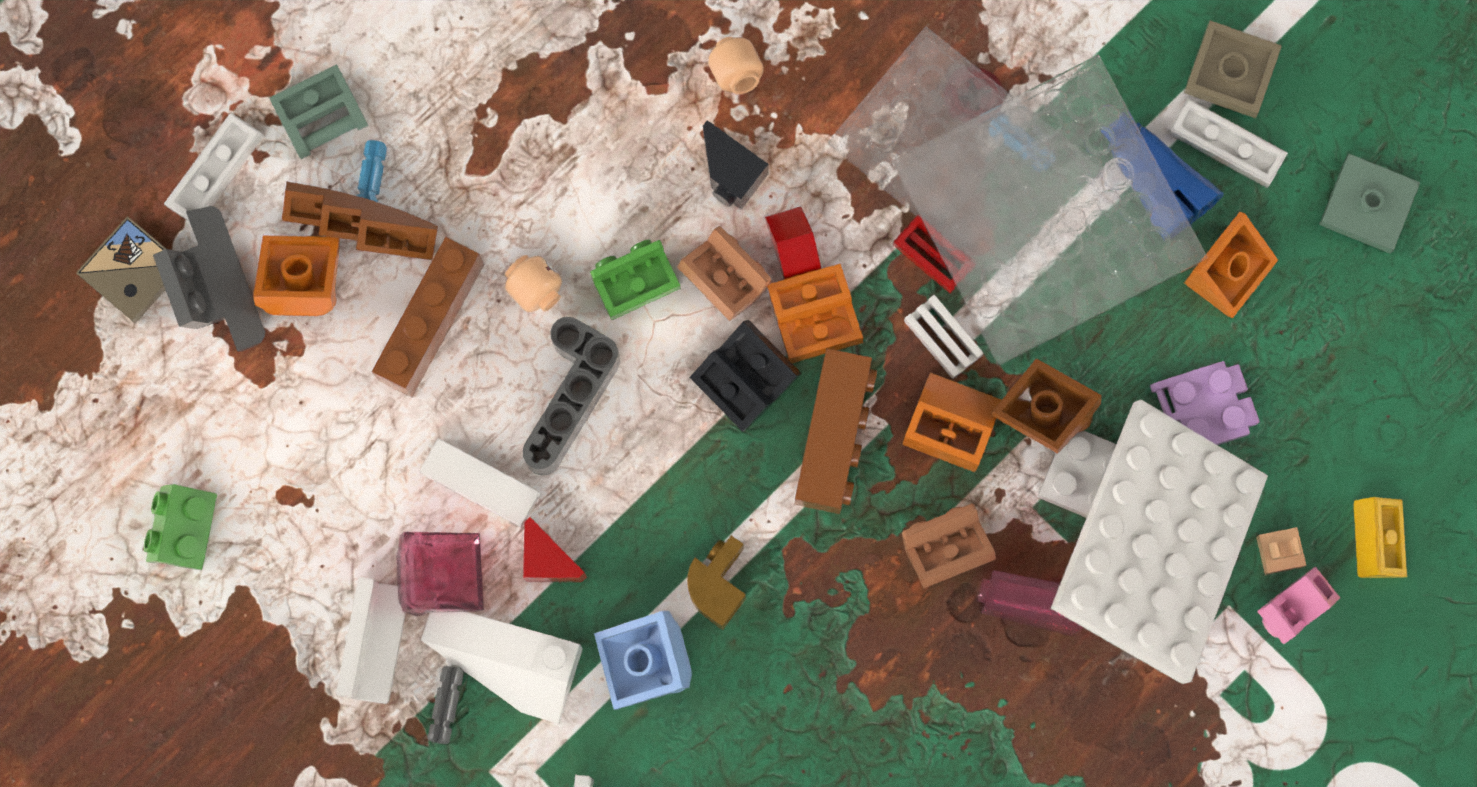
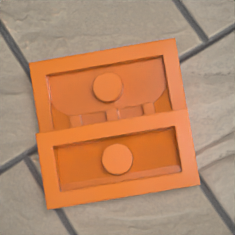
(815, 313)

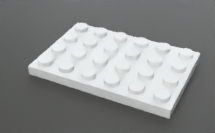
(1160, 542)

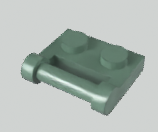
(312, 101)

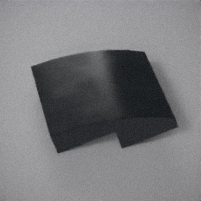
(745, 375)

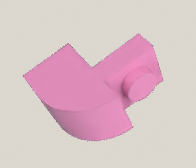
(1298, 605)

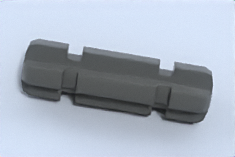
(445, 705)

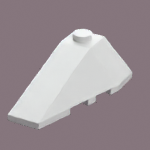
(512, 661)

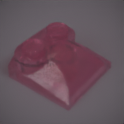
(439, 572)

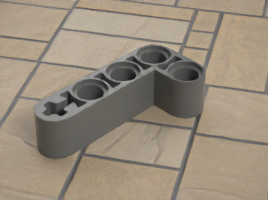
(564, 401)

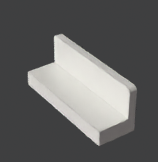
(371, 643)

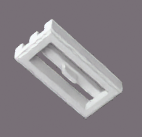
(923, 311)

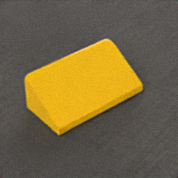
(1380, 538)

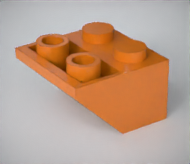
(952, 422)

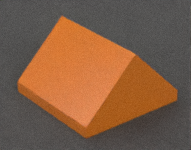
(1233, 267)

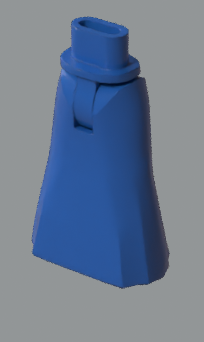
(1191, 189)

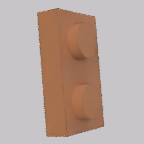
(725, 273)
(947, 545)

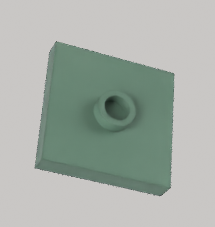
(1369, 203)

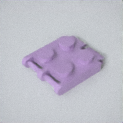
(1209, 402)

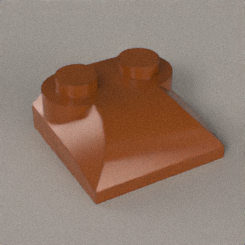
(1048, 406)

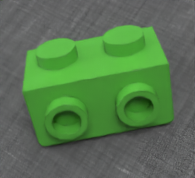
(634, 278)
(180, 526)

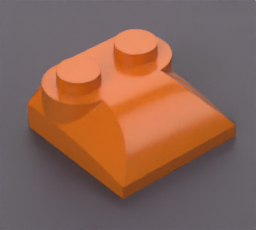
(297, 275)

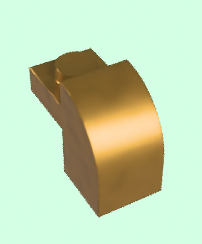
(709, 590)

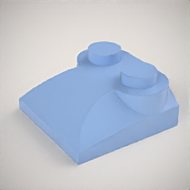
(644, 659)

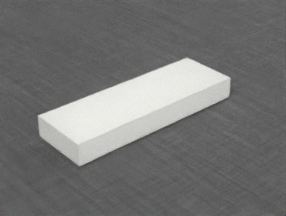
(1227, 143)
(215, 166)
(479, 482)

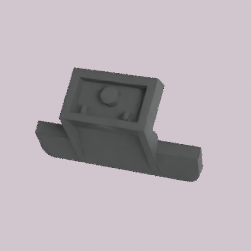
(209, 282)

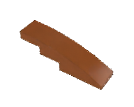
(351, 217)

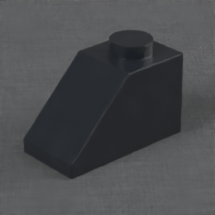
(732, 168)

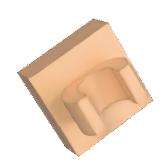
(1281, 551)

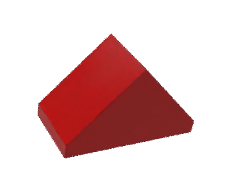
(793, 242)
(545, 559)

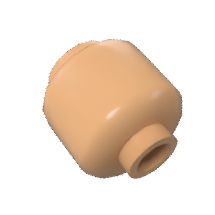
(735, 65)
(533, 283)

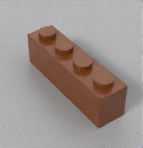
(428, 317)
(833, 431)

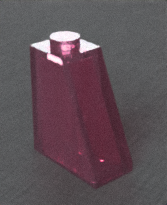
(1024, 601)

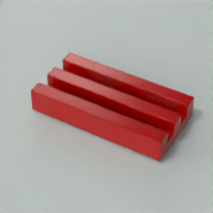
(918, 259)

